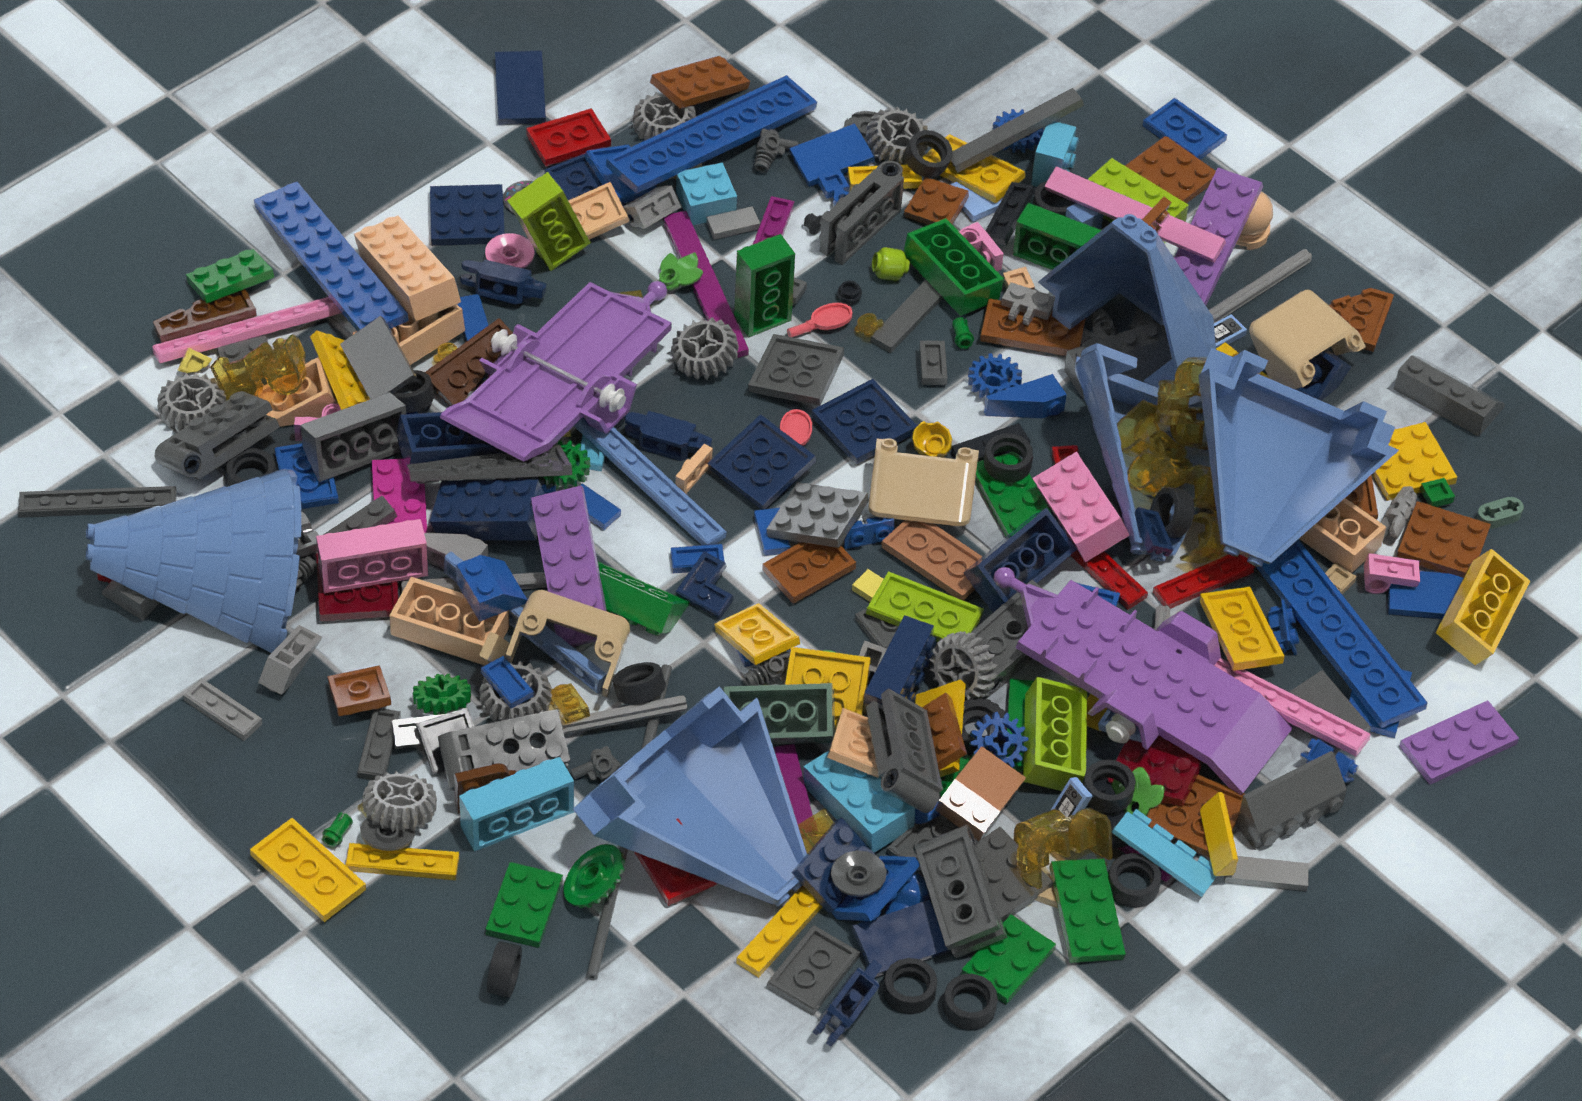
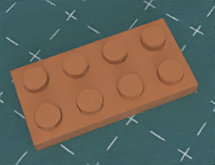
(933, 555)

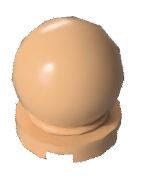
(1258, 224)

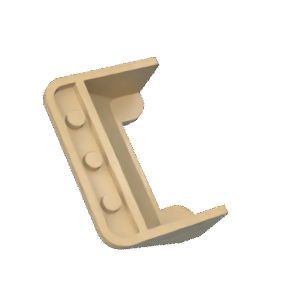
(1299, 332)
(922, 485)

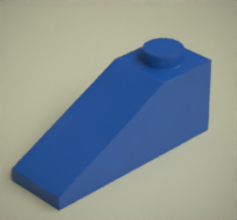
(1028, 400)

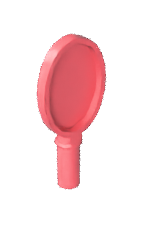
(824, 318)
(797, 425)

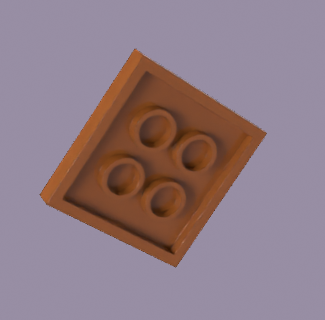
(1173, 169)
(1442, 539)
(1186, 821)

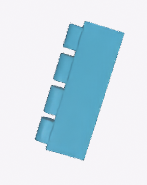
(1157, 847)

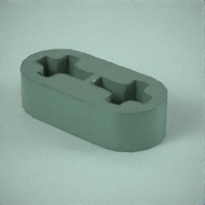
(1500, 513)

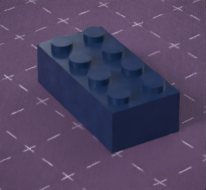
(430, 438)
(486, 509)
(1028, 551)
(903, 662)

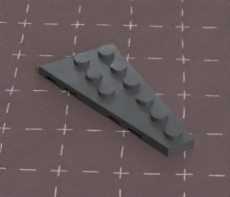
(497, 465)

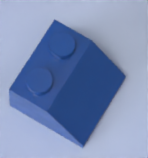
(488, 586)

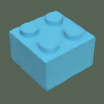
(1054, 150)
(705, 192)

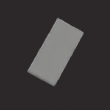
(733, 222)

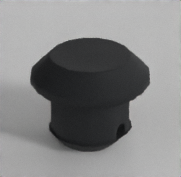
(813, 223)

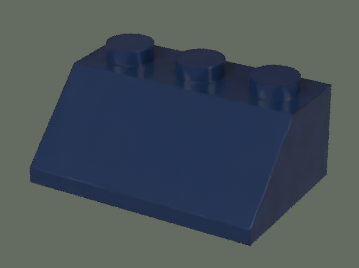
(1328, 375)

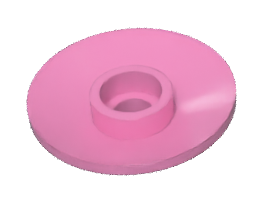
(510, 250)

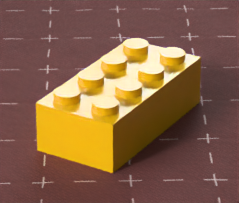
(1483, 607)

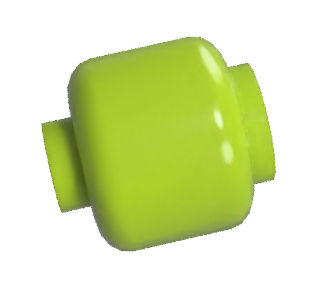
(890, 264)

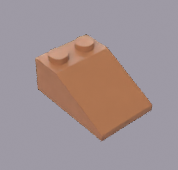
(980, 793)

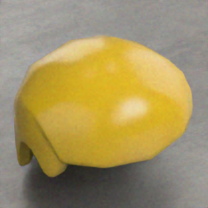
(932, 439)

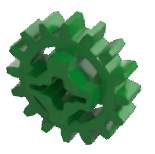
(578, 472)
(441, 694)

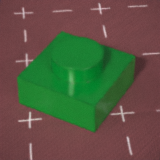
(1437, 492)

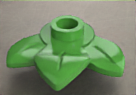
(679, 271)
(1144, 794)

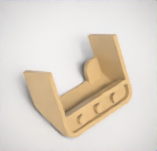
(609, 629)

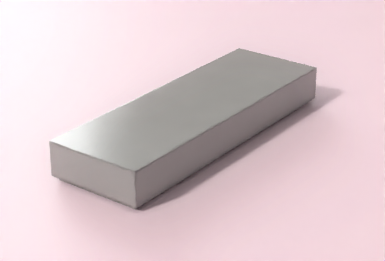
(222, 709)
(1270, 873)

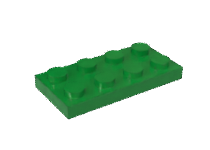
(1009, 501)
(1087, 910)

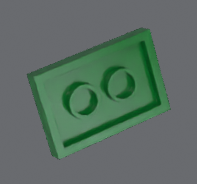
(229, 275)
(524, 904)
(1011, 960)

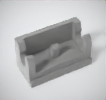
(652, 206)

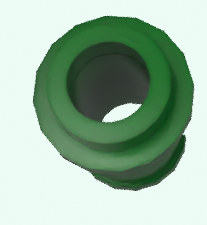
(963, 337)
(333, 835)

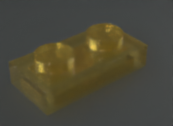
(569, 703)

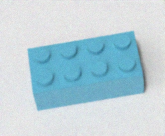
(859, 801)
(516, 803)

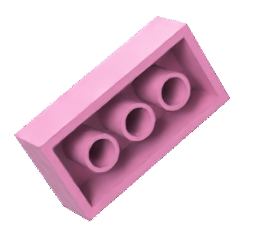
(1081, 506)
(372, 555)

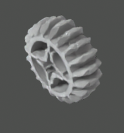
(657, 115)
(891, 132)
(708, 353)
(188, 399)
(967, 654)
(501, 711)
(399, 801)

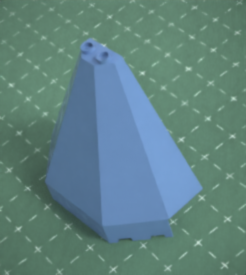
(1137, 264)
(1280, 454)
(722, 785)

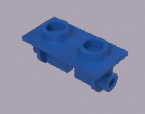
(873, 531)
(1282, 619)
(1344, 762)

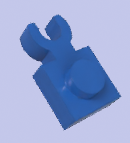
(833, 185)

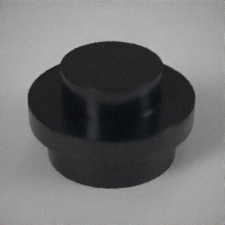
(849, 292)

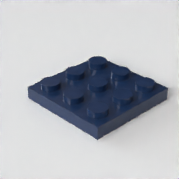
(466, 214)
(861, 418)
(762, 462)

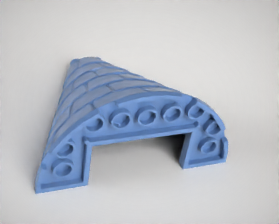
(1109, 399)
(213, 555)

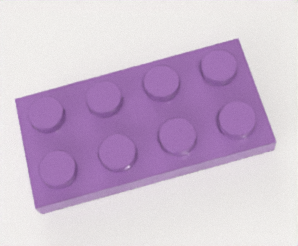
(1458, 742)

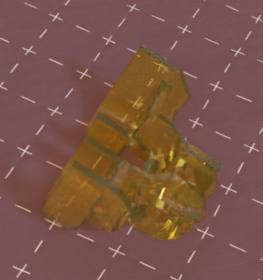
(281, 368)
(1174, 404)
(1159, 458)
(1209, 540)
(1059, 834)

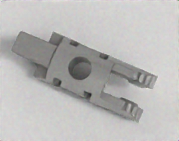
(1399, 512)

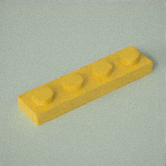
(779, 932)

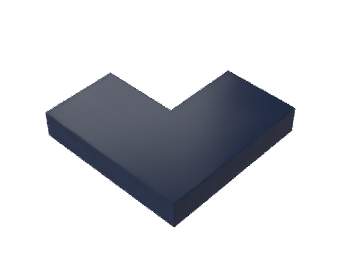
(700, 589)

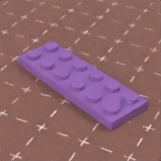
(1222, 213)
(568, 553)

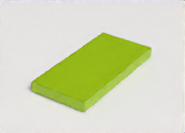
(902, 597)

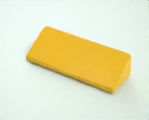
(1219, 836)

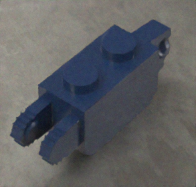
(502, 281)
(665, 435)
(849, 1001)

